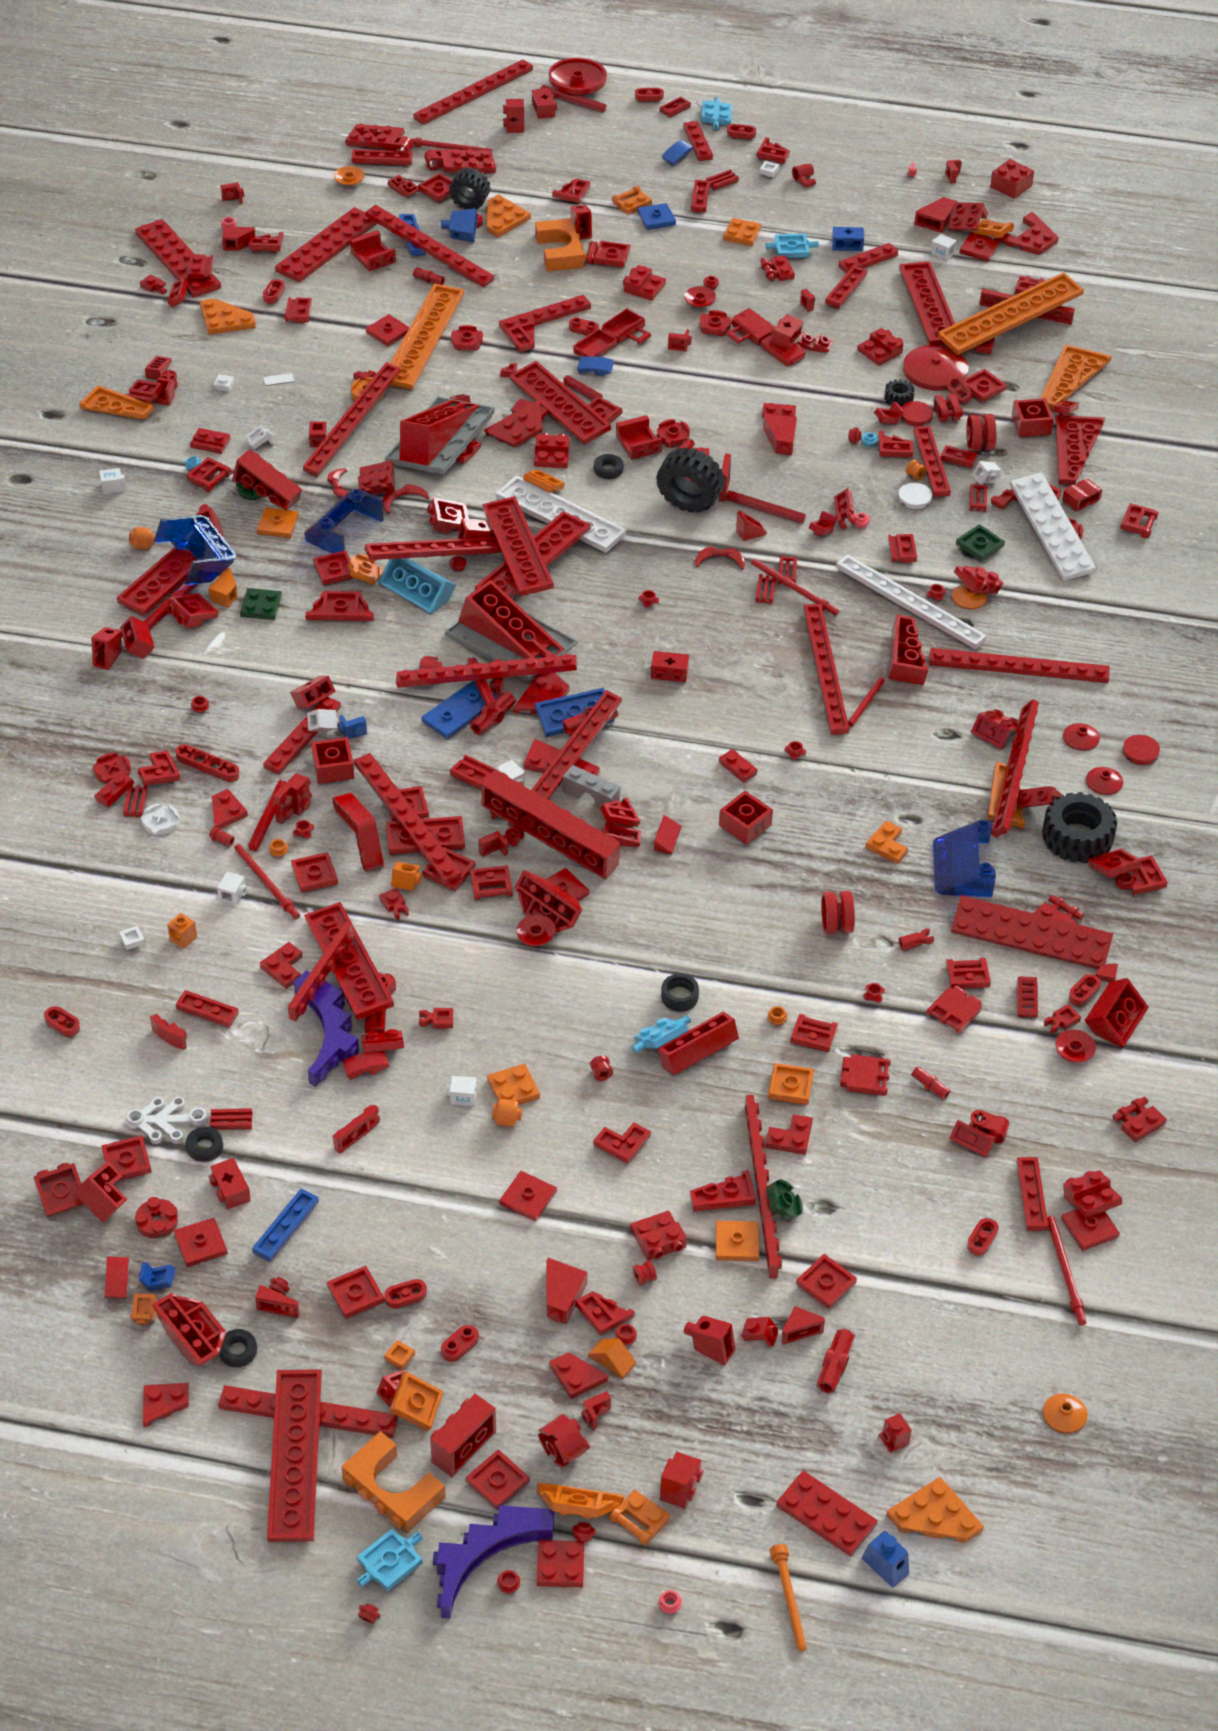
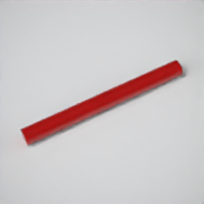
(853, 719)

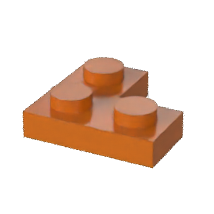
(884, 842)

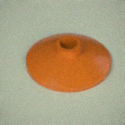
(349, 175)
(966, 599)
(1063, 1420)

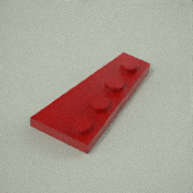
(542, 755)

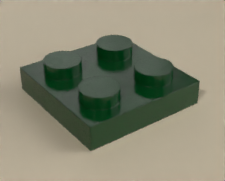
(980, 542)
(261, 604)

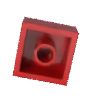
(1012, 178)
(1032, 417)
(332, 760)
(745, 817)

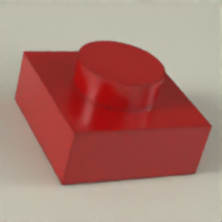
(807, 300)

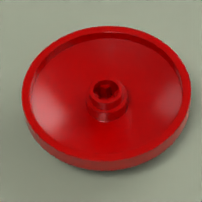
(577, 76)
(933, 366)

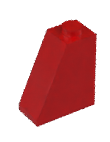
(935, 215)
(780, 432)
(563, 1287)

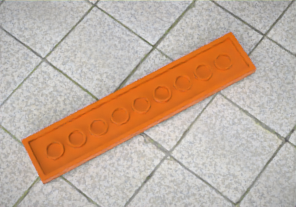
(1010, 313)
(425, 334)

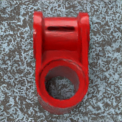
(990, 1124)

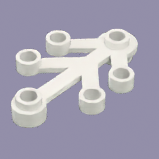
(163, 1119)

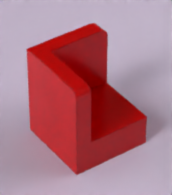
(167, 394)

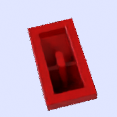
(748, 527)
(802, 1325)

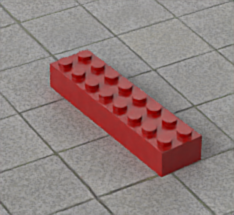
(550, 824)

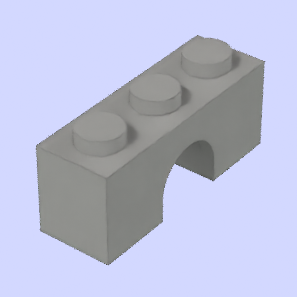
(578, 781)

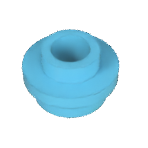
(869, 439)
(192, 462)

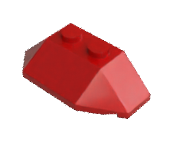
(544, 898)
(191, 1327)

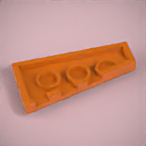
(115, 403)
(997, 783)

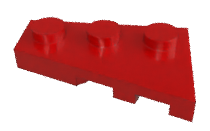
(727, 1194)

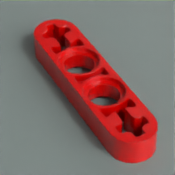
(188, 754)

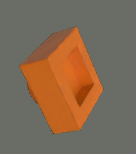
(399, 1355)

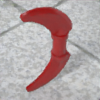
(333, 479)
(407, 489)
(728, 552)

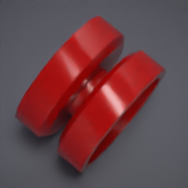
(981, 432)
(837, 912)

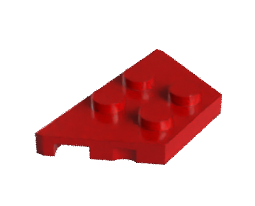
(518, 426)
(340, 606)
(542, 688)

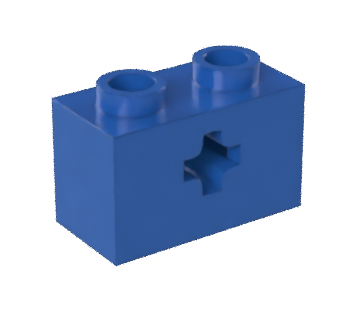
(848, 238)

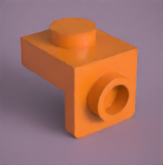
(143, 1309)

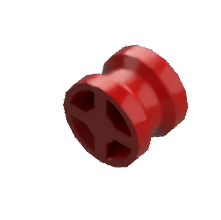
(170, 374)
(601, 1068)
(644, 1273)

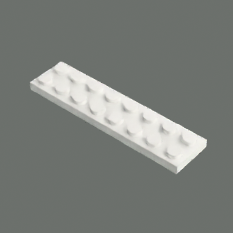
(548, 506)
(1052, 526)

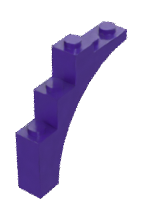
(337, 1024)
(510, 1528)

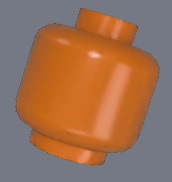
(141, 538)
(506, 1112)

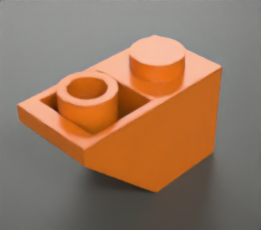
(224, 589)

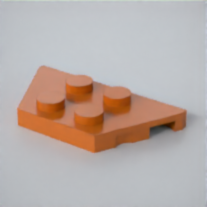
(578, 1501)

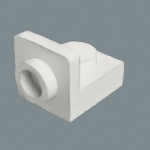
(259, 436)

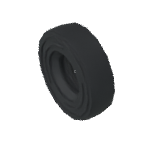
(608, 473)
(204, 1155)
(245, 1357)

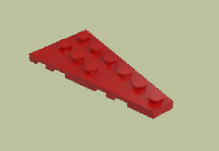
(1074, 444)

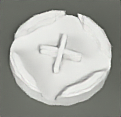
(915, 495)
(160, 819)

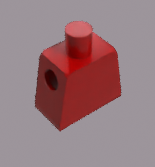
(582, 217)
(474, 529)
(106, 647)
(712, 1338)

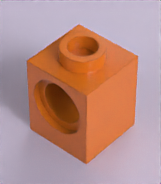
(405, 876)
(182, 930)

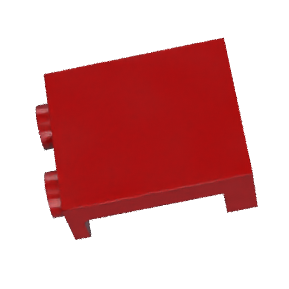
(371, 251)
(638, 437)

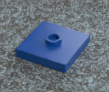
(656, 216)

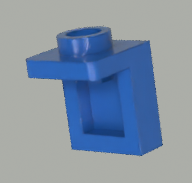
(352, 728)
(157, 1277)

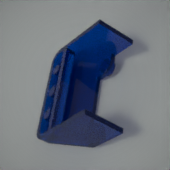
(321, 533)
(204, 542)

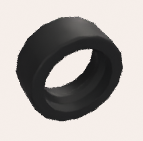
(675, 1003)

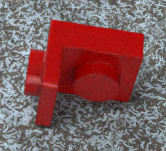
(953, 169)
(231, 192)
(679, 341)
(388, 1387)
(595, 1406)

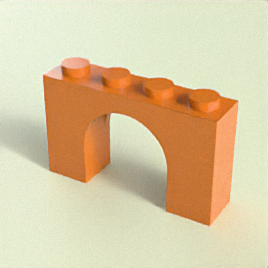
(560, 231)
(402, 1508)

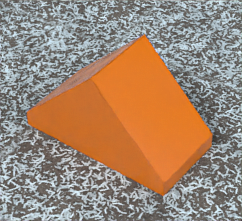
(613, 1356)

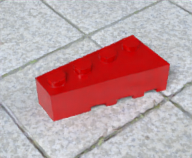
(266, 480)
(906, 656)

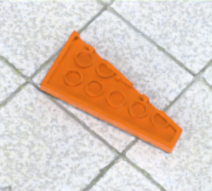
(1071, 372)

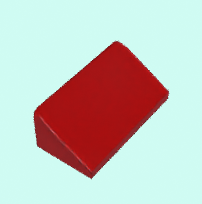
(667, 835)

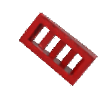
(157, 366)
(618, 832)
(1029, 985)
(275, 1302)

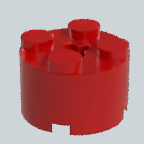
(563, 1440)

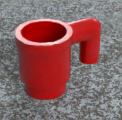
(802, 172)
(429, 662)

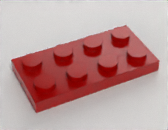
(446, 830)
(827, 1513)

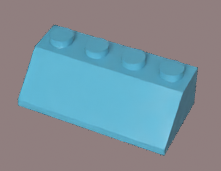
(417, 583)

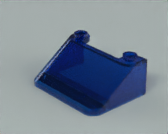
(958, 862)

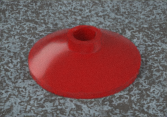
(700, 296)
(1081, 736)
(1104, 780)
(536, 930)
(1075, 1046)

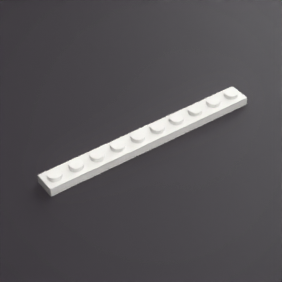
(911, 602)

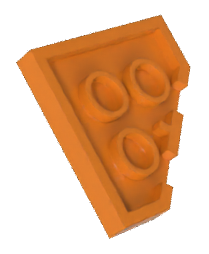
(504, 216)
(224, 317)
(935, 1513)

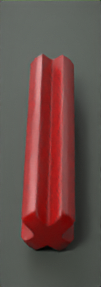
(581, 388)

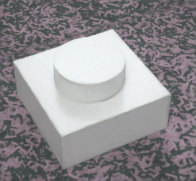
(769, 169)
(223, 383)
(132, 937)

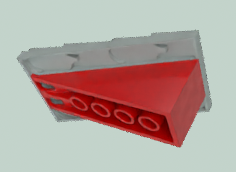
(438, 434)
(501, 629)

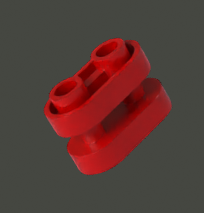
(947, 408)

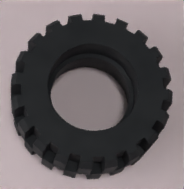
(697, 467)
(1081, 810)

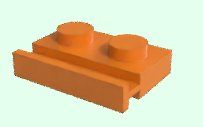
(544, 481)

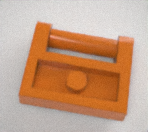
(632, 204)
(994, 229)
(643, 1512)

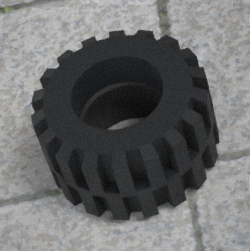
(473, 180)

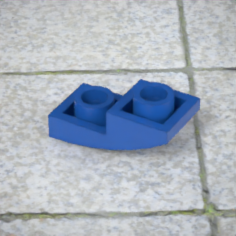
(676, 152)
(599, 365)

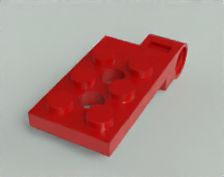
(379, 137)
(457, 159)

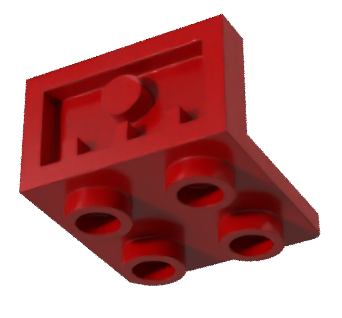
(967, 216)
(994, 727)

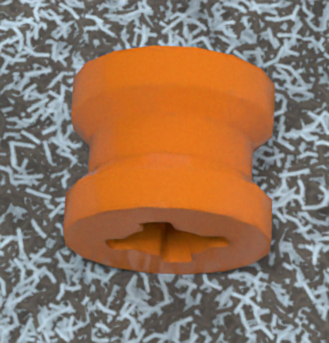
(916, 470)

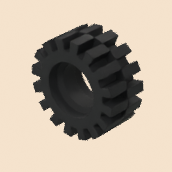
(899, 392)

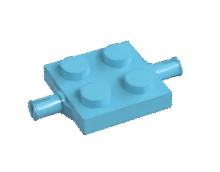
(716, 113)
(792, 245)
(660, 1033)
(389, 1559)

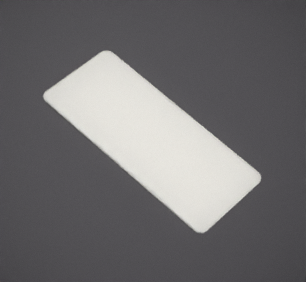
(278, 379)

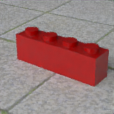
(698, 1043)

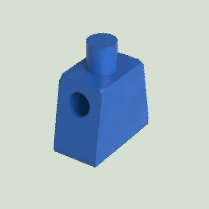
(462, 225)
(886, 1555)

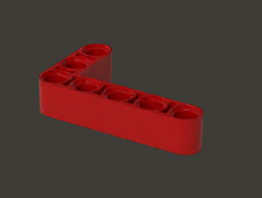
(363, 826)

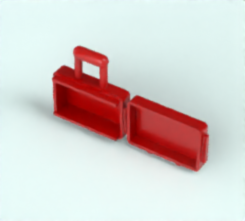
(613, 331)
(758, 331)

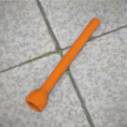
(780, 1554)

